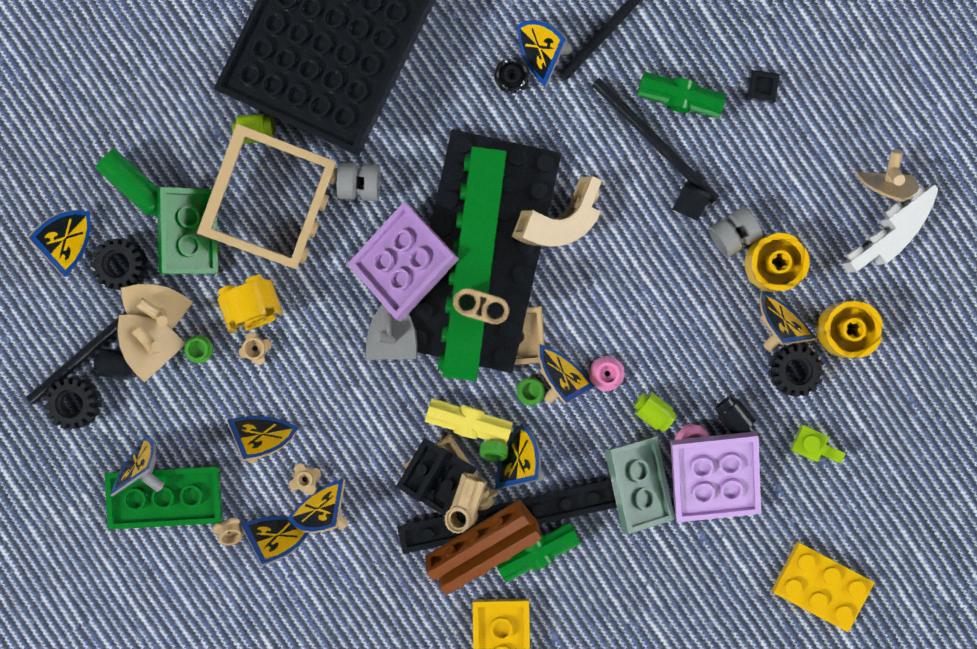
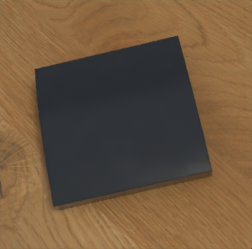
(434, 476)

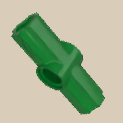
(681, 95)
(542, 553)

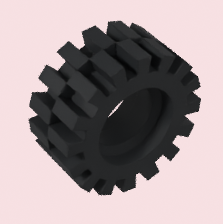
(103, 258)
(812, 375)
(56, 405)

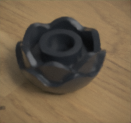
(512, 66)

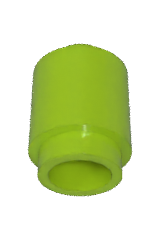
(257, 122)
(654, 411)

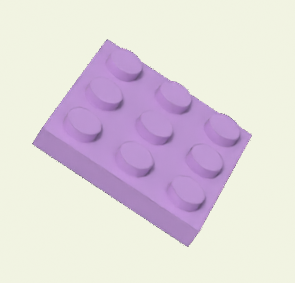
(402, 261)
(716, 476)

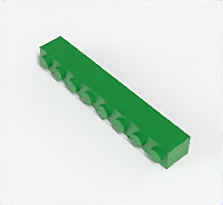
(475, 261)

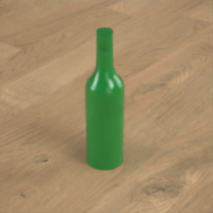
(129, 181)

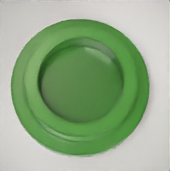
(198, 349)

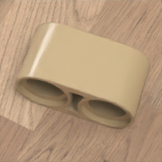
(482, 302)

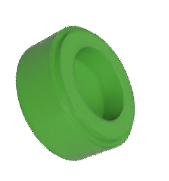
(530, 391)
(493, 451)

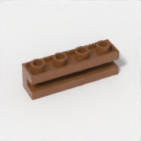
(483, 547)

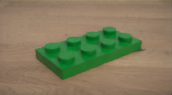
(186, 498)

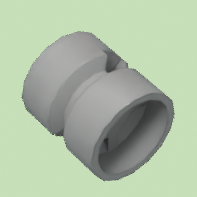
(348, 181)
(726, 236)

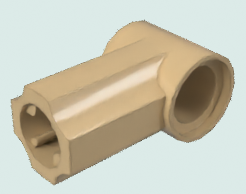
(466, 501)

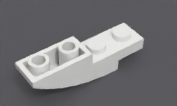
(901, 227)

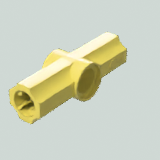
(468, 421)

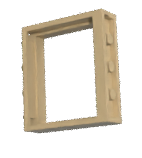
(310, 225)

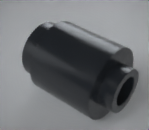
(112, 365)
(735, 415)

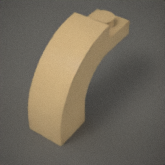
(568, 227)

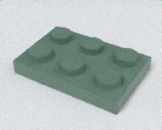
(639, 485)

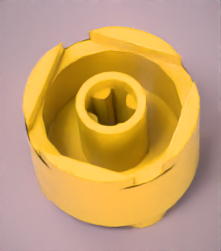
(785, 249)
(249, 304)
(865, 329)

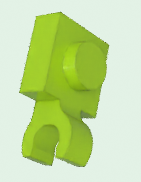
(813, 445)

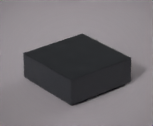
(762, 86)
(691, 201)

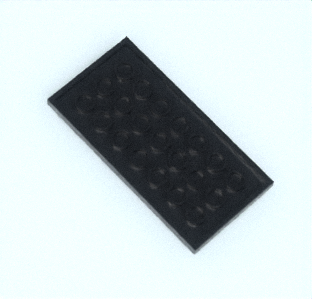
(526, 186)

